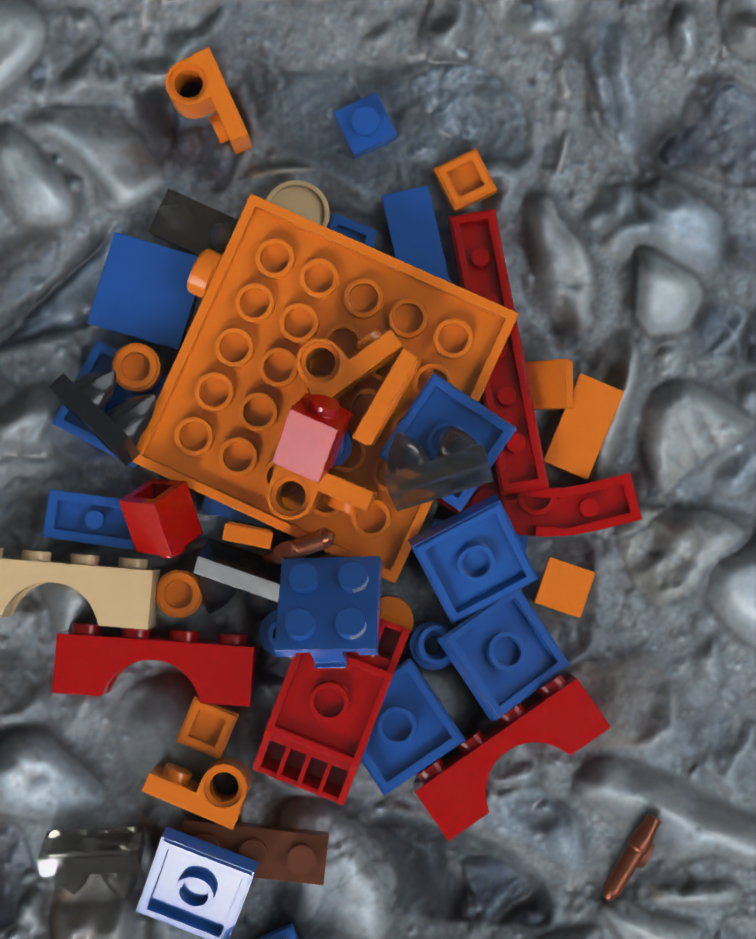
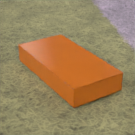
(387, 398)
(584, 427)

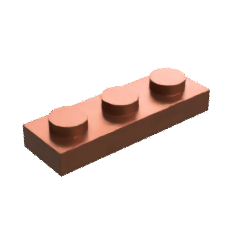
(281, 851)

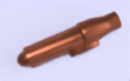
(300, 547)
(633, 856)

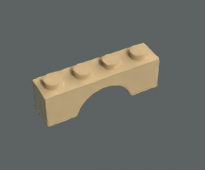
(118, 594)

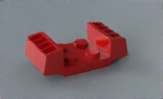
(328, 717)

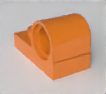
(212, 98)
(372, 354)
(344, 494)
(176, 787)

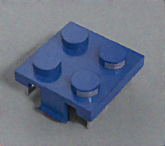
(329, 608)

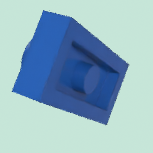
(86, 519)

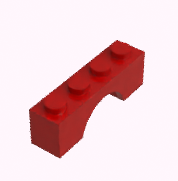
(93, 660)
(457, 787)

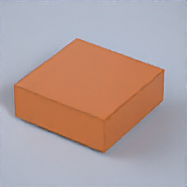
(465, 180)
(551, 384)
(249, 535)
(564, 587)
(208, 727)

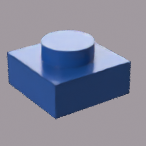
(365, 125)

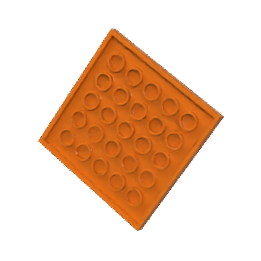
(239, 375)

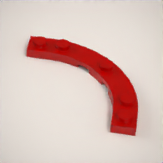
(565, 509)

